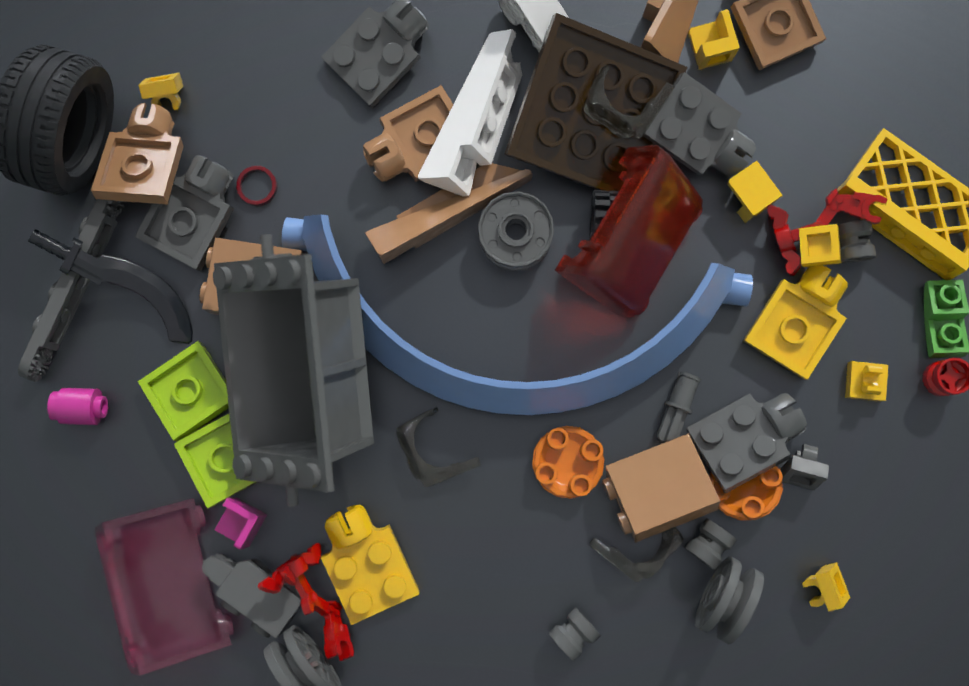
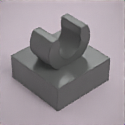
(804, 470)

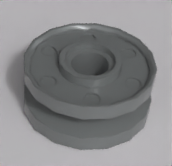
(521, 210)
(729, 600)
(301, 663)

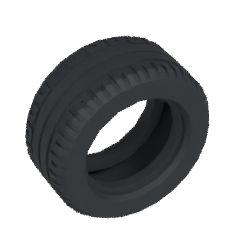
(54, 119)

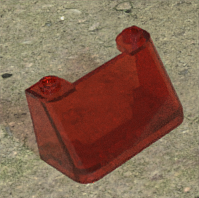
(636, 233)

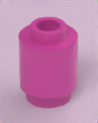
(77, 406)

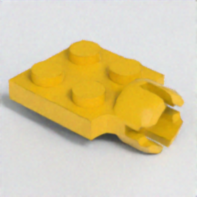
(800, 321)
(366, 565)

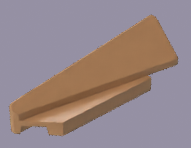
(669, 26)
(444, 211)

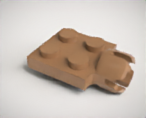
(777, 28)
(408, 135)
(140, 159)

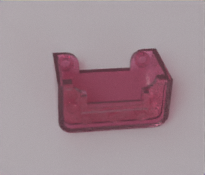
(159, 587)

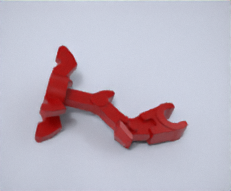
(854, 205)
(292, 572)

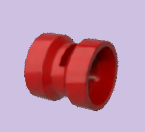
(954, 375)

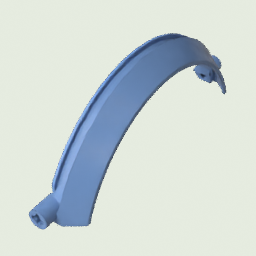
(718, 287)

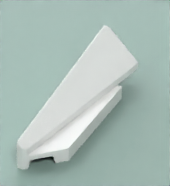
(476, 118)

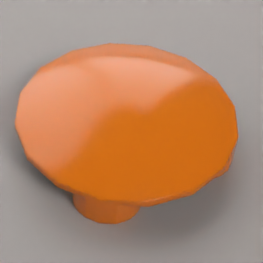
(568, 462)
(752, 498)

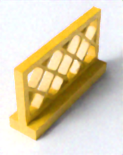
(904, 224)

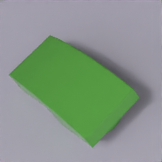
(944, 318)

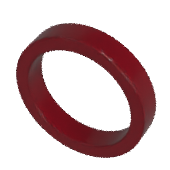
(247, 171)

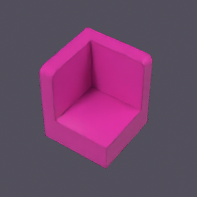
(240, 522)

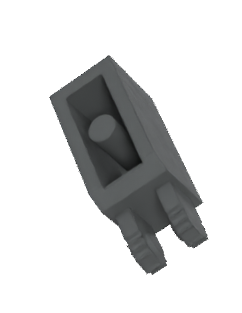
(240, 593)

